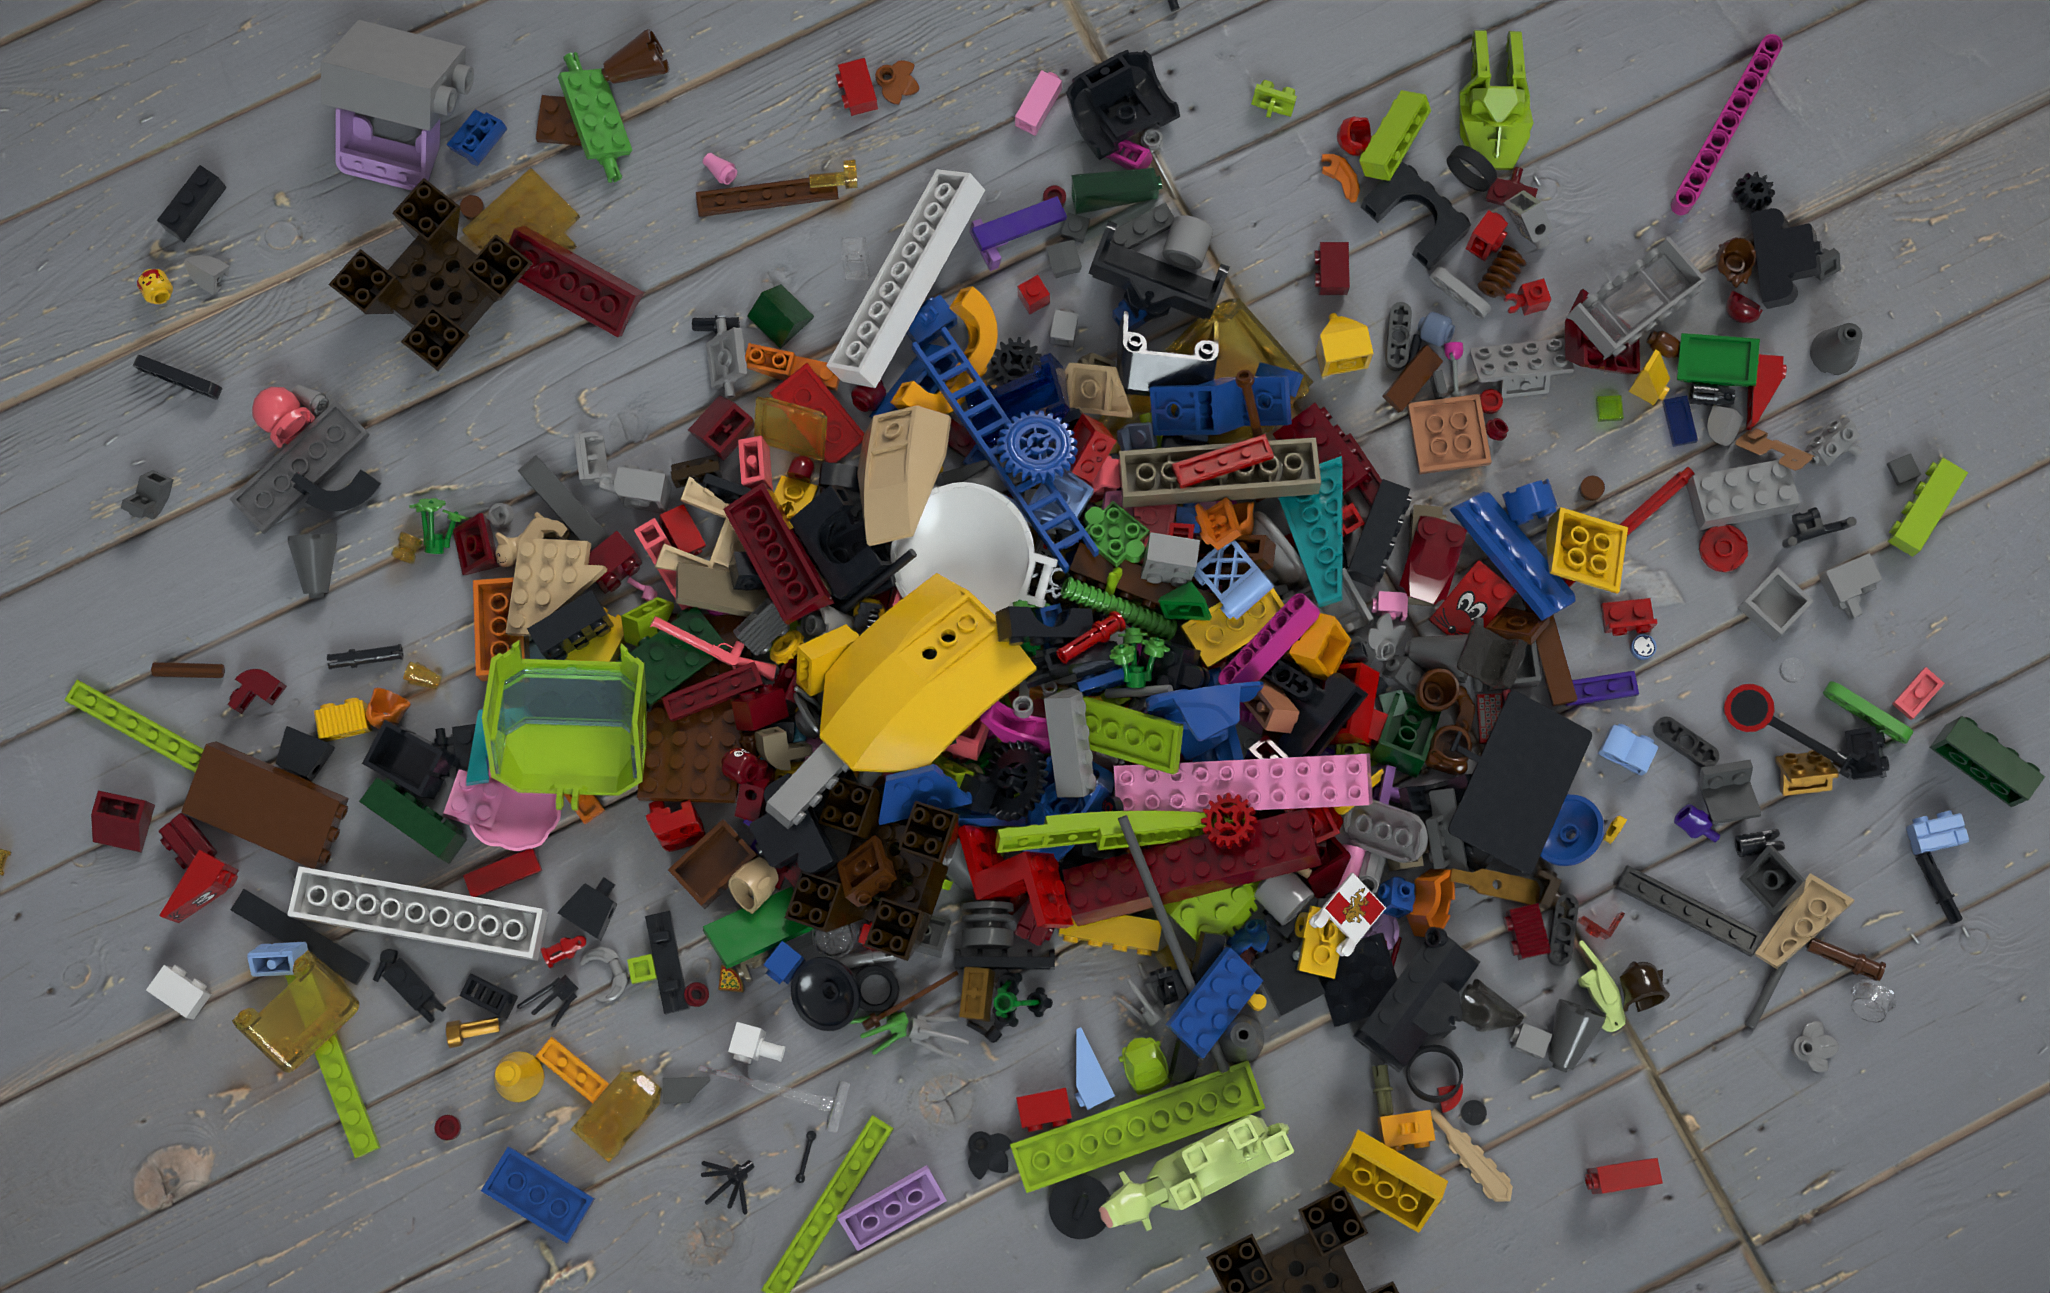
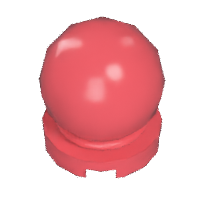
(280, 414)

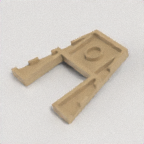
(726, 542)

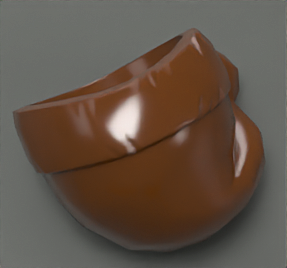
(1438, 690)

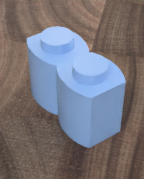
(1628, 749)

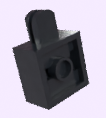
(1176, 667)

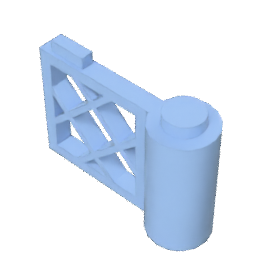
(1241, 593)

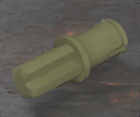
(1383, 1090)

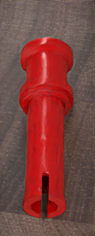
(1099, 632)

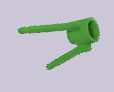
(896, 1024)

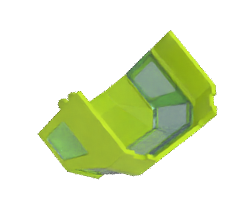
(566, 725)

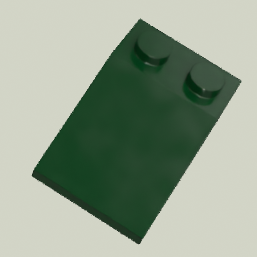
(1406, 737)

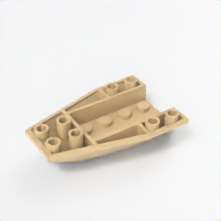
(899, 469)

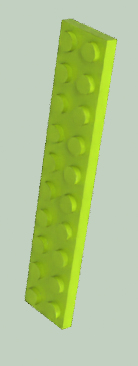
(1137, 1126)

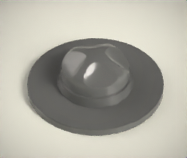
(807, 717)

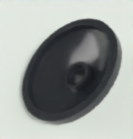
(815, 999)

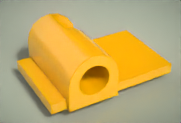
(794, 495)
(1318, 946)

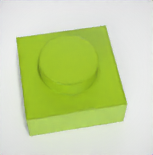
(642, 969)

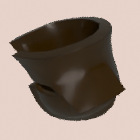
(1643, 985)

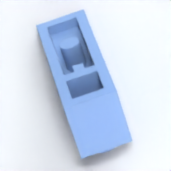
(1090, 1079)

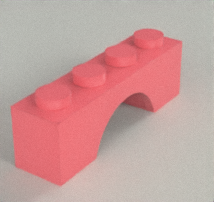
(652, 539)

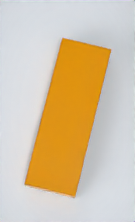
(572, 1070)

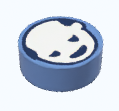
(1643, 647)

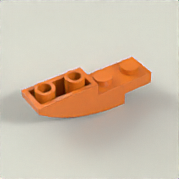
(782, 364)

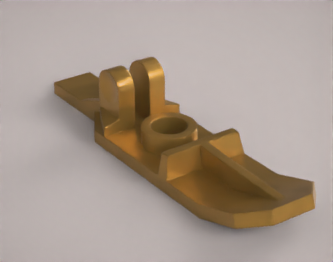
(1509, 886)

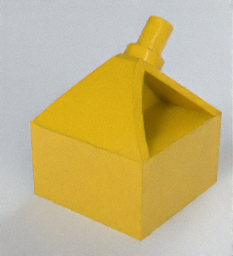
(1343, 346)

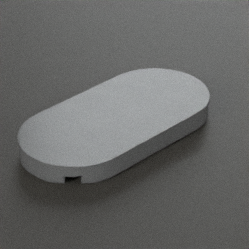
(1386, 831)

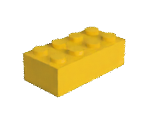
(1388, 1181)

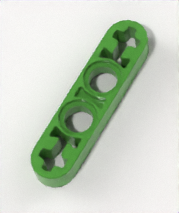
(1868, 712)

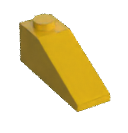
(1652, 380)

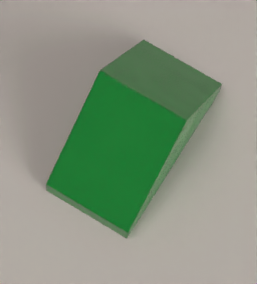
(1185, 603)

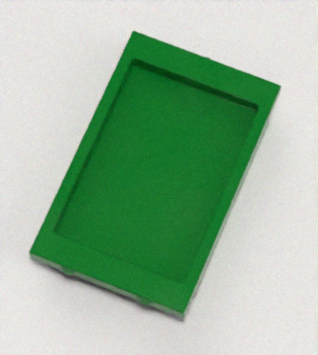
(1718, 360)

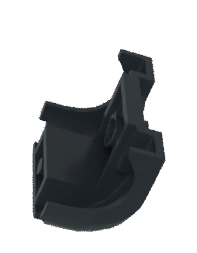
(1118, 101)

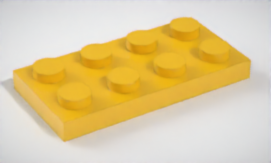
(1224, 635)

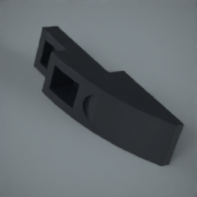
(1086, 663)

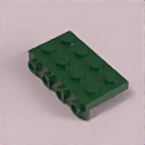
(672, 661)

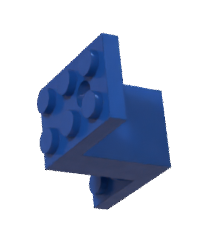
(1218, 406)

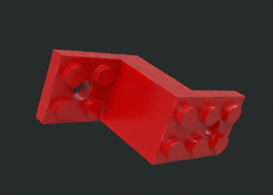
(1005, 879)

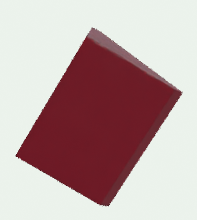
(475, 545)

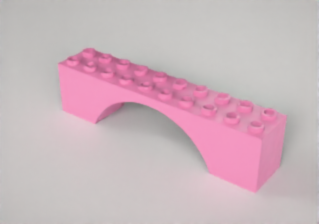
(1263, 782)

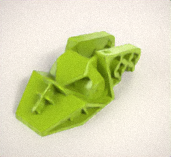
(1496, 118)

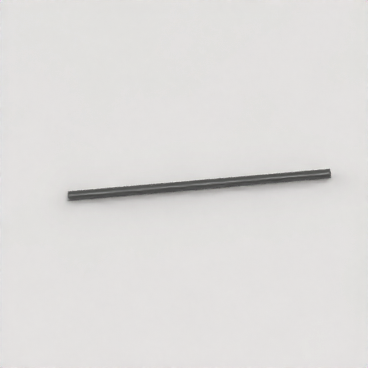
(1165, 923)

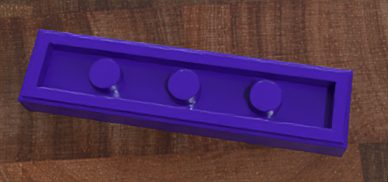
(1019, 223)

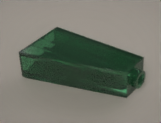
(1113, 189)

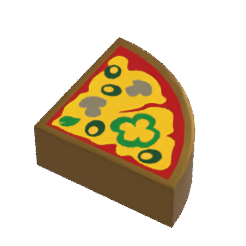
(730, 980)

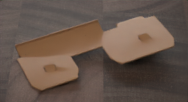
(1761, 445)

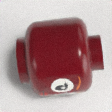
(740, 766)

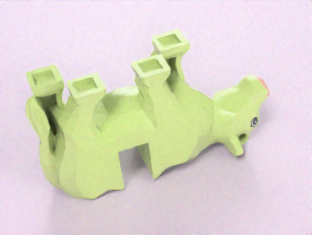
(1198, 1170)

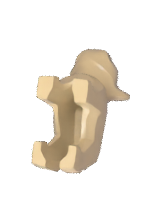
(537, 529)

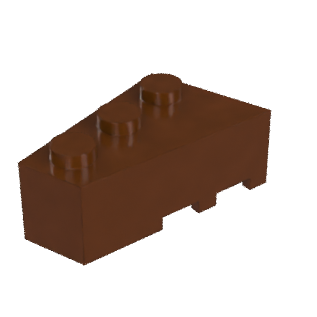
(1258, 548)

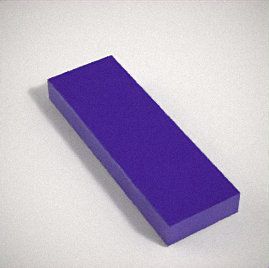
(1605, 688)

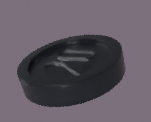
(1473, 1112)

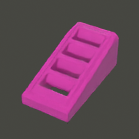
(1140, 160)

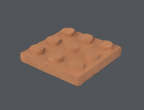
(1449, 434)

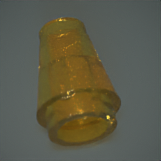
(421, 676)

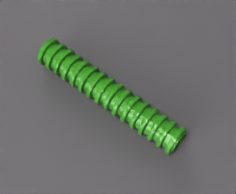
(1107, 603)

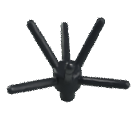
(735, 1176)

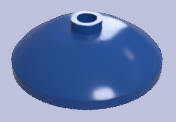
(1579, 817)

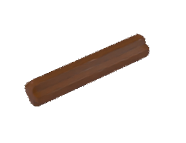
(187, 670)

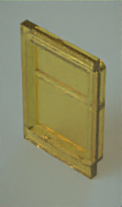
(791, 427)

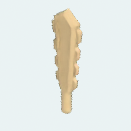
(1483, 1170)

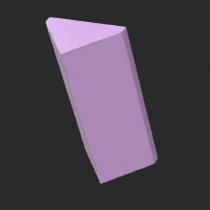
(892, 1208)

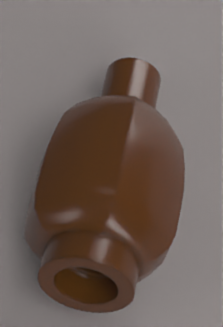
(1664, 343)

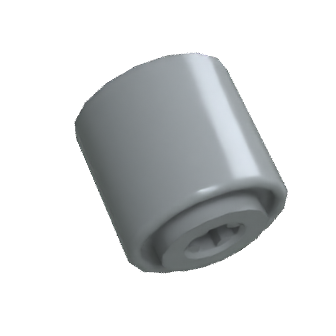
(1187, 242)
(1284, 896)

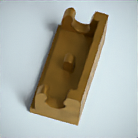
(977, 993)

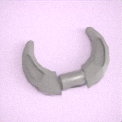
(620, 980)

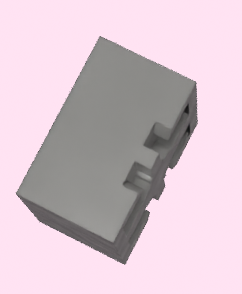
(1775, 604)

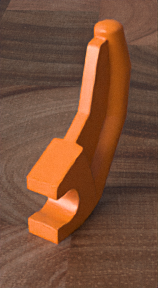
(1342, 172)

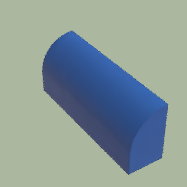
(917, 373)

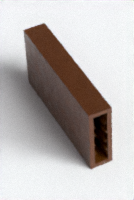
(265, 805)

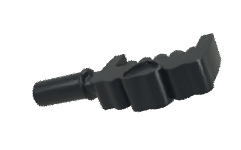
(866, 616)

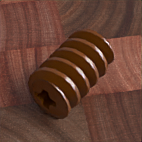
(1501, 272)

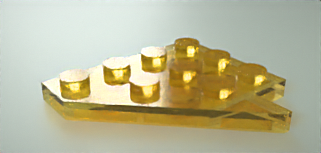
(528, 204)

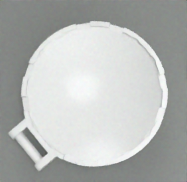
(977, 543)

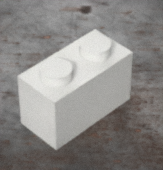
(178, 991)

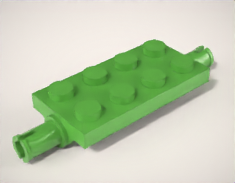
(594, 115)

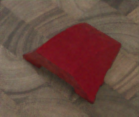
(1585, 354)

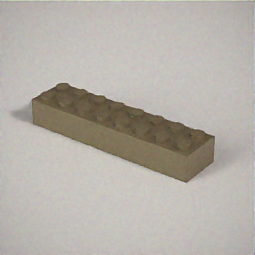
(1150, 480)

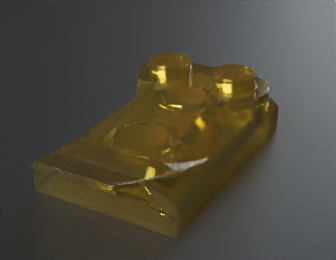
(618, 1113)

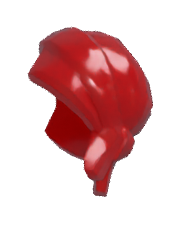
(1354, 135)

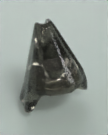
(1487, 1009)

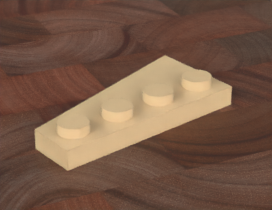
(1803, 921)

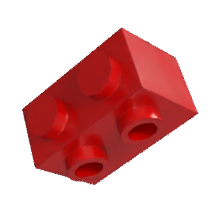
(1488, 235)

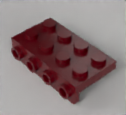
(1315, 423)

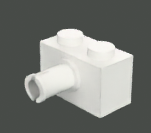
(749, 1045)

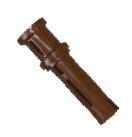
(1857, 963)

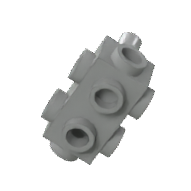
(1834, 441)

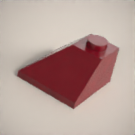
(1329, 874)

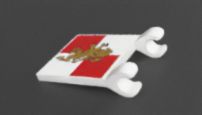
(1352, 910)

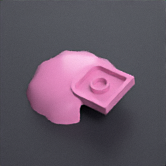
(502, 814)

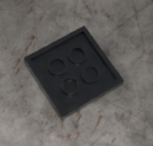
(1359, 981)

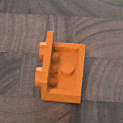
(1218, 523)

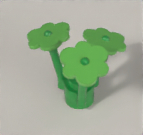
(433, 541)

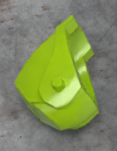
(1145, 1065)

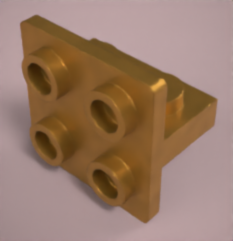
(1805, 773)

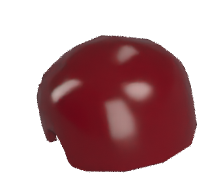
(1742, 308)

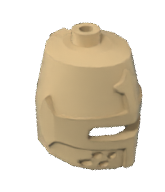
(753, 879)

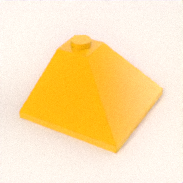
(1586, 549)

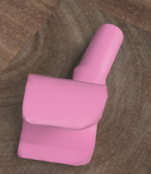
(648, 591)

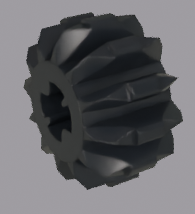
(1753, 183)

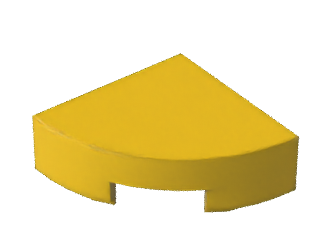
(1614, 829)

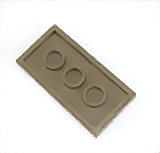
(714, 591)

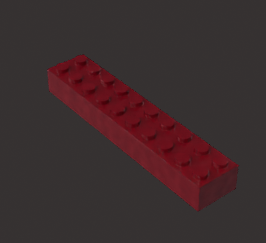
(1191, 868)

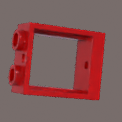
(1098, 443)
(1623, 1176)

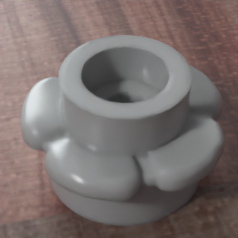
(1152, 134)

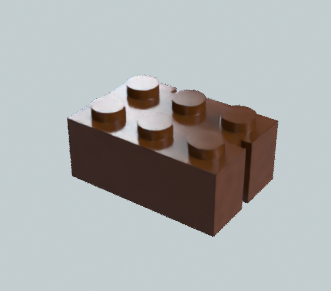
(712, 863)

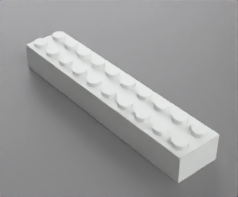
(905, 278)
(418, 913)

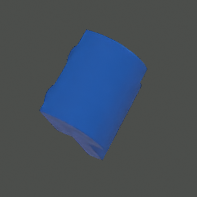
(477, 136)

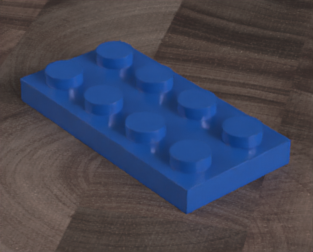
(1214, 1002)
(538, 1194)

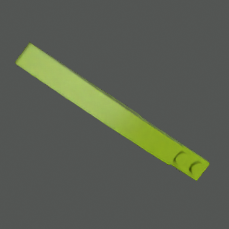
(1104, 829)

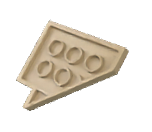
(548, 578)

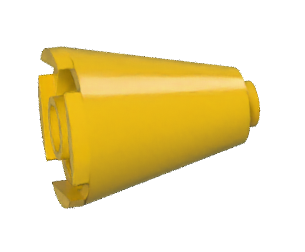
(519, 1076)

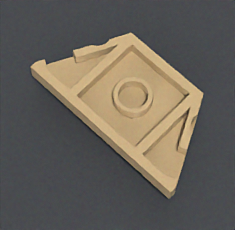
(1096, 390)

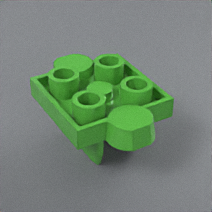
(1116, 534)

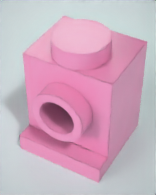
(1390, 602)

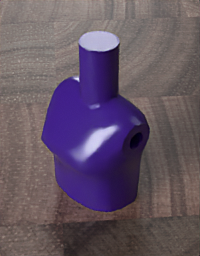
(1696, 823)

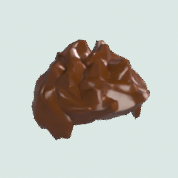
(1736, 260)

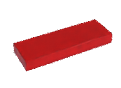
(502, 873)

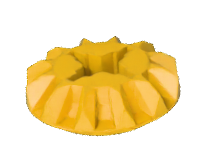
(786, 647)

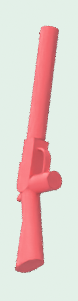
(733, 659)

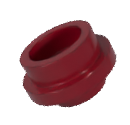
(1496, 429)
(703, 991)

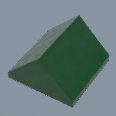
(779, 315)

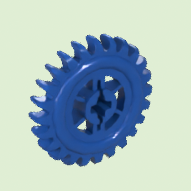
(1033, 458)

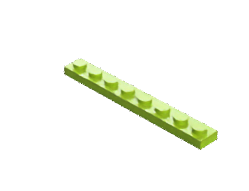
(345, 1095)

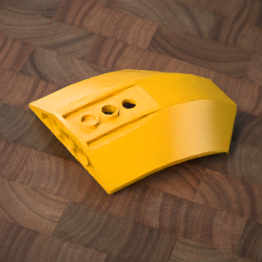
(900, 711)

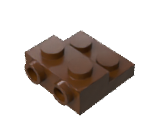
(866, 872)

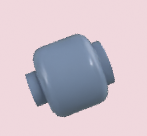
(1436, 329)

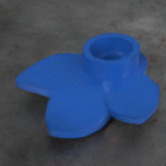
(1253, 935)

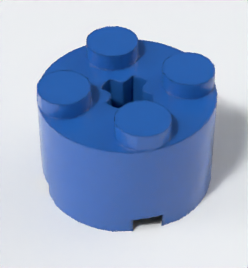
(1529, 501)

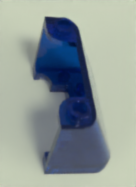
(1037, 391)

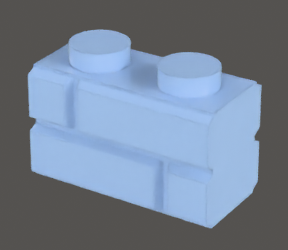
(1937, 833)
(275, 958)

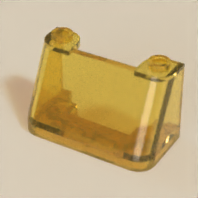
(300, 1015)

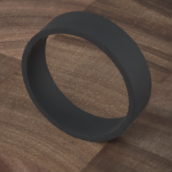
(1477, 161)
(1435, 1048)

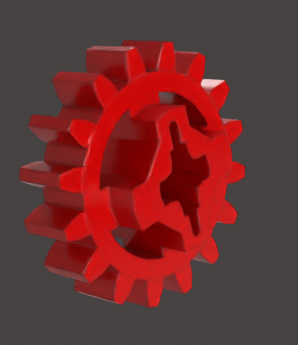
(1234, 813)

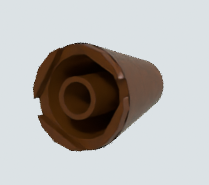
(636, 60)

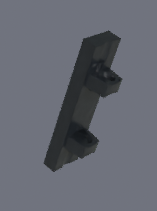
(667, 962)

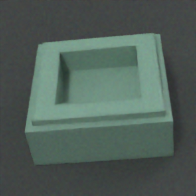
(1386, 700)

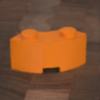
(1431, 901)

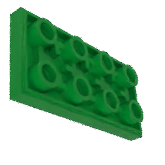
(748, 935)

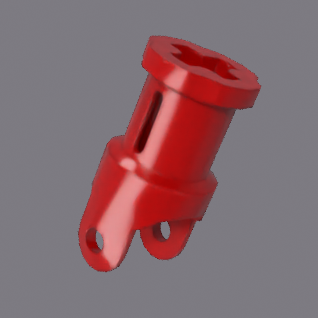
(568, 947)

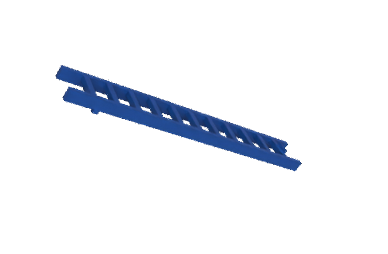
(990, 453)

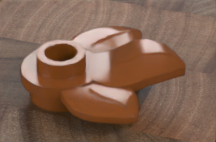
(900, 82)

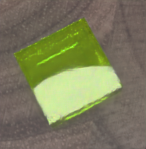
(1609, 408)

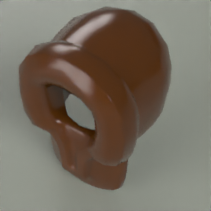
(1441, 758)

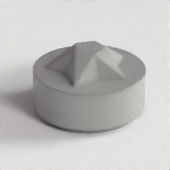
(501, 515)

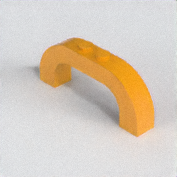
(982, 341)

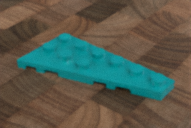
(1318, 532)

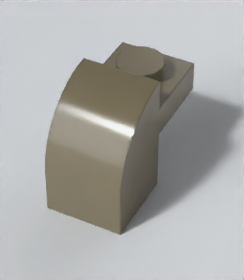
(776, 751)

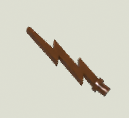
(873, 1020)

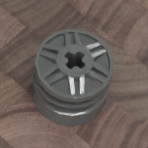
(987, 925)

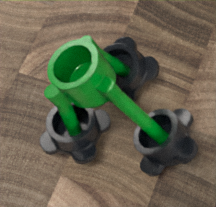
(1006, 1001)

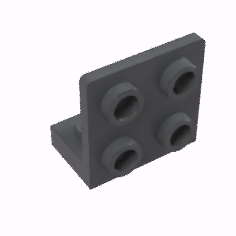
(1729, 792)

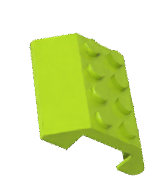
(1215, 911)

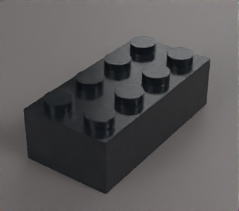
(1376, 537)

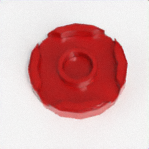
(1723, 548)

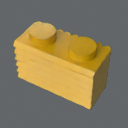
(342, 720)

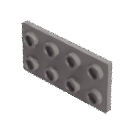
(1521, 367)

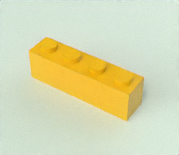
(1119, 932)

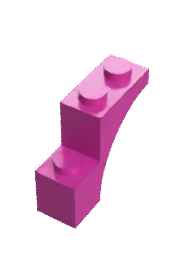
(1011, 728)

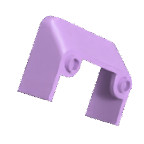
(380, 158)

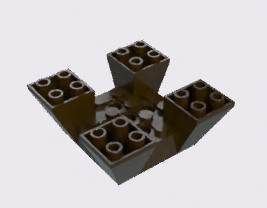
(479, 282)
(919, 857)
(1327, 1227)

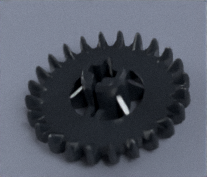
(1008, 780)

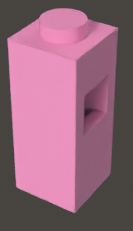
(1038, 102)

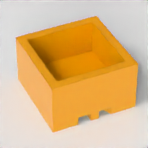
(1321, 647)

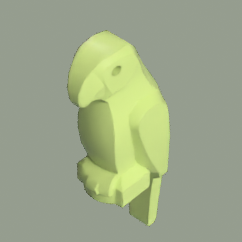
(1603, 992)

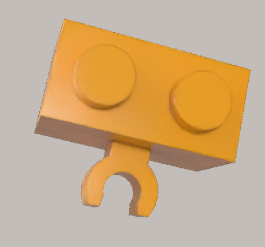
(1407, 1129)

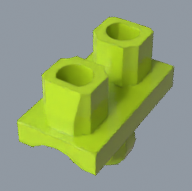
(1274, 100)

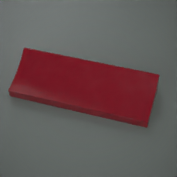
(575, 282)
(777, 554)

